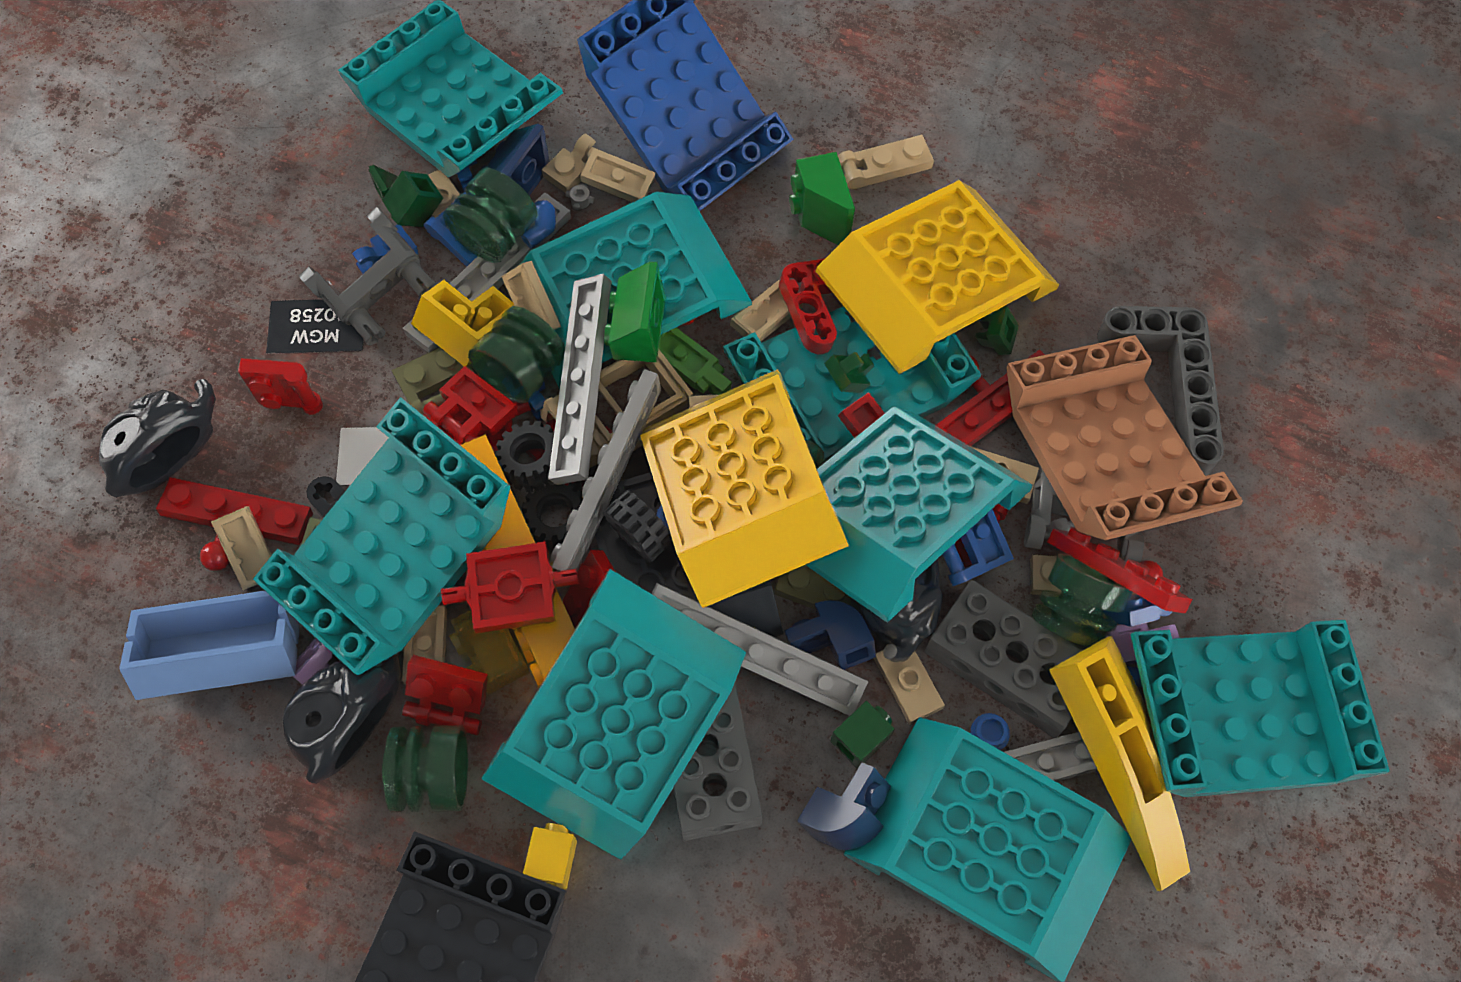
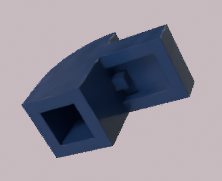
(837, 627)
(849, 819)

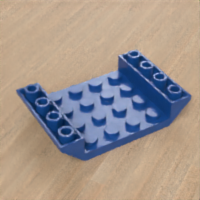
(679, 98)

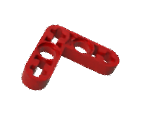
(809, 292)

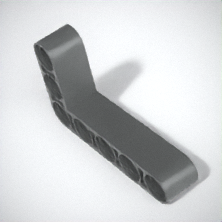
(1184, 375)

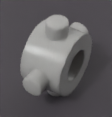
(580, 196)
(1060, 524)

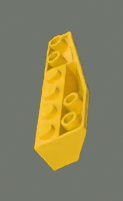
(1123, 747)

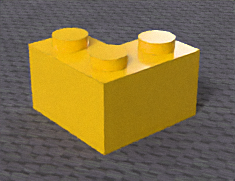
(456, 321)

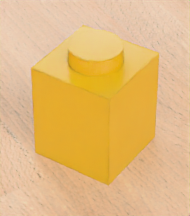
(551, 855)

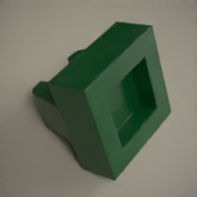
(1001, 331)
(850, 371)

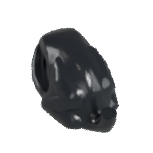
(154, 439)
(914, 621)
(337, 714)

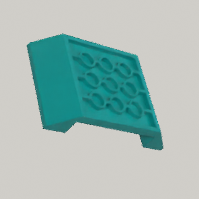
(444, 89)
(652, 229)
(819, 400)
(902, 503)
(390, 543)
(1258, 710)
(617, 716)
(995, 844)

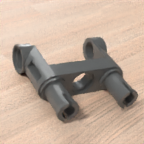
(354, 302)
(1046, 502)

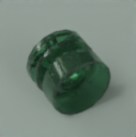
(490, 215)
(517, 354)
(1080, 606)
(419, 768)

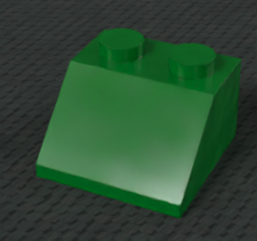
(822, 197)
(636, 315)

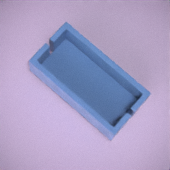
(208, 645)

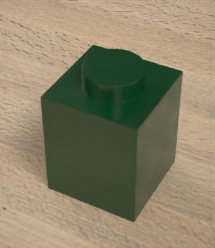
(412, 199)
(863, 733)

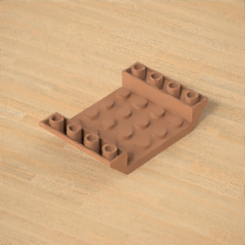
(1110, 441)

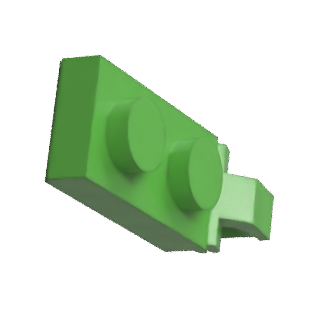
(693, 363)

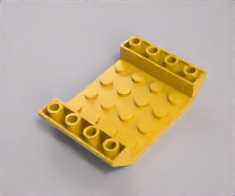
(931, 272)
(740, 490)

